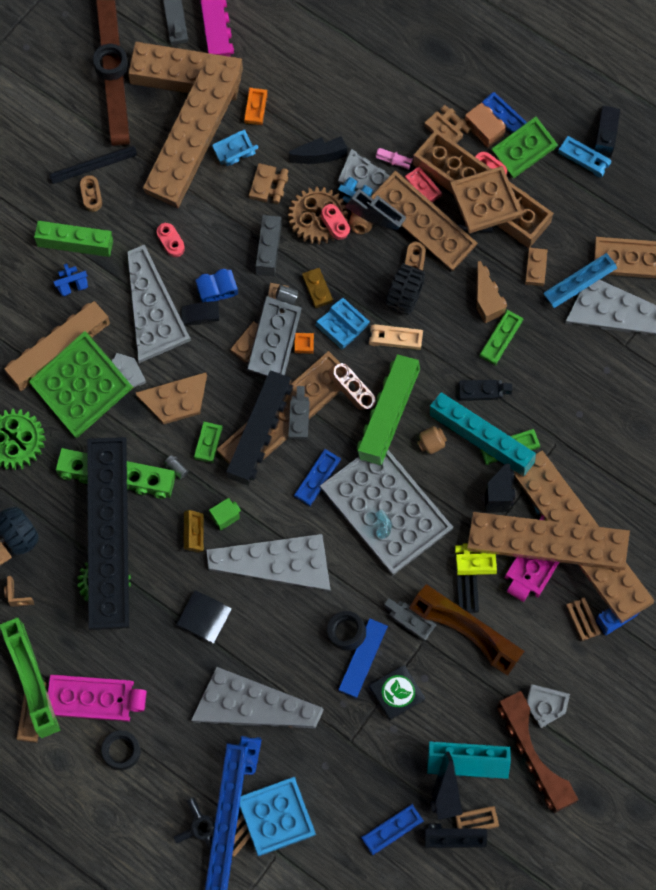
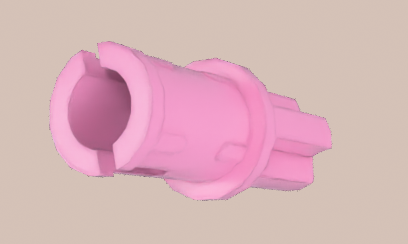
(393, 158)

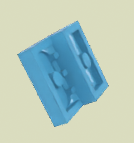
(342, 323)

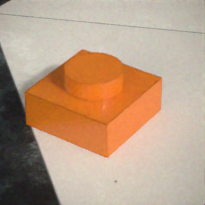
(304, 343)

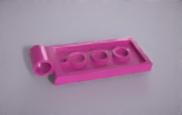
(538, 572)
(94, 698)

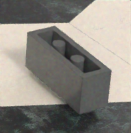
(268, 245)

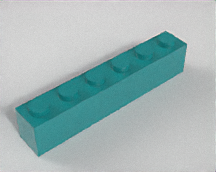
(482, 434)

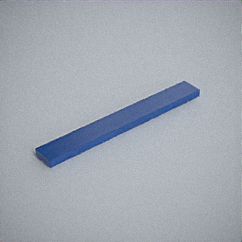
(226, 817)

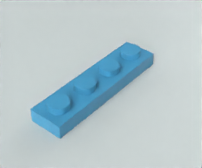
(580, 280)

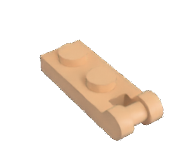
(396, 337)

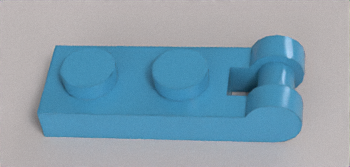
(584, 156)

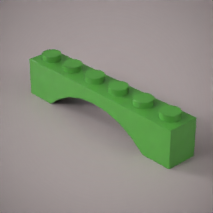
(31, 678)

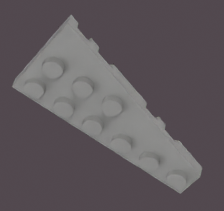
(282, 561)

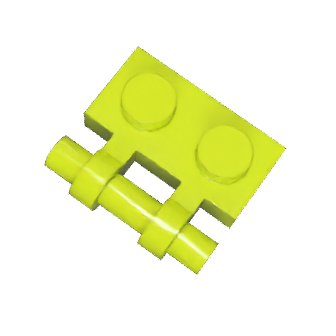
(474, 563)

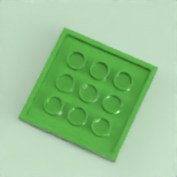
(81, 384)

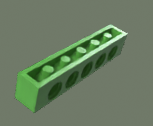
(69, 459)

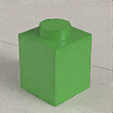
(225, 513)

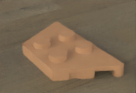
(175, 399)

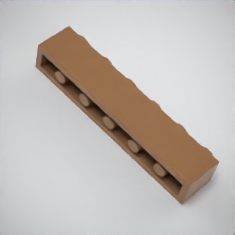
(33, 360)

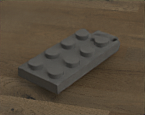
(275, 333)

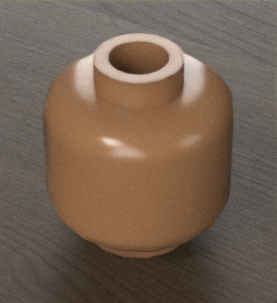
(359, 224)
(432, 440)

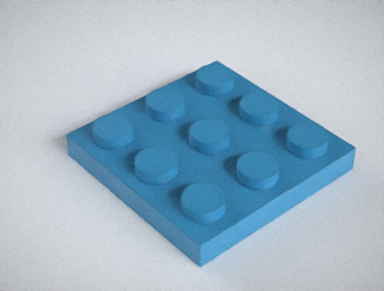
(276, 816)

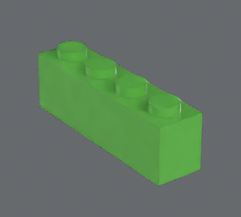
(73, 238)

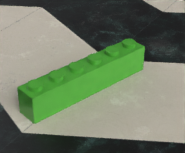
(388, 409)

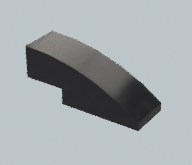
(319, 151)
(375, 210)

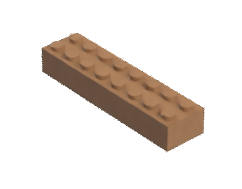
(192, 133)
(449, 162)

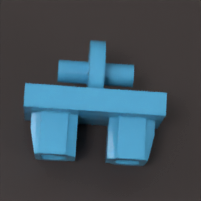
(349, 186)

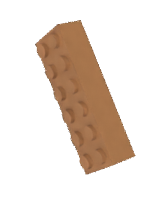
(173, 67)

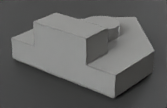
(129, 369)
(546, 704)

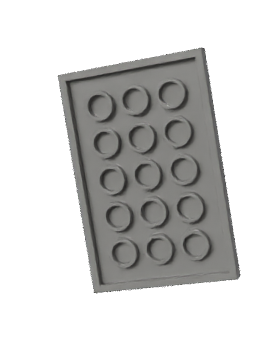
(367, 488)

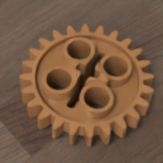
(314, 230)

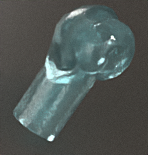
(385, 526)

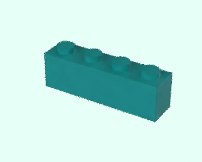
(471, 759)

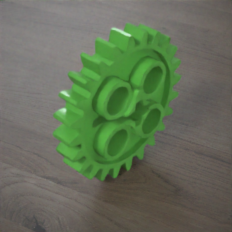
(26, 427)

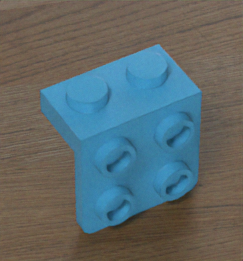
(233, 147)

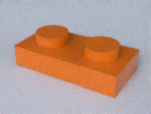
(256, 106)

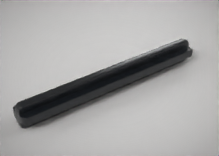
(93, 164)

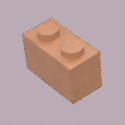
(485, 125)

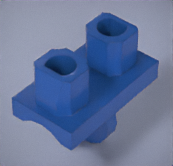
(79, 278)
(253, 752)

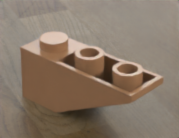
(488, 300)

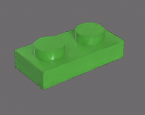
(208, 442)

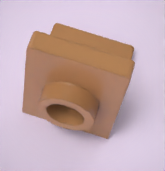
(9, 593)

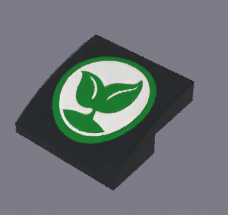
(397, 693)

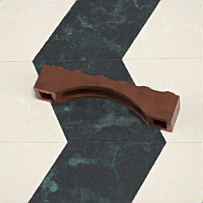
(556, 789)

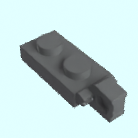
(299, 415)
(409, 619)

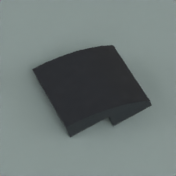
(203, 616)

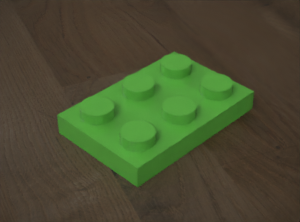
(524, 147)

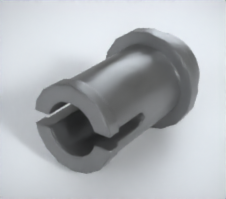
(173, 464)

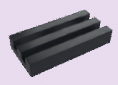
(467, 587)

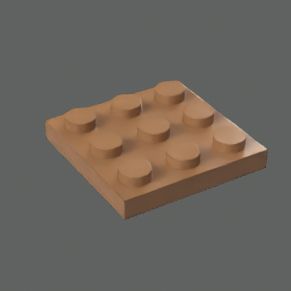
(486, 199)

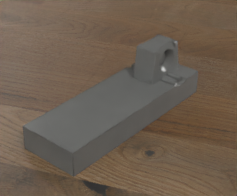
(176, 21)

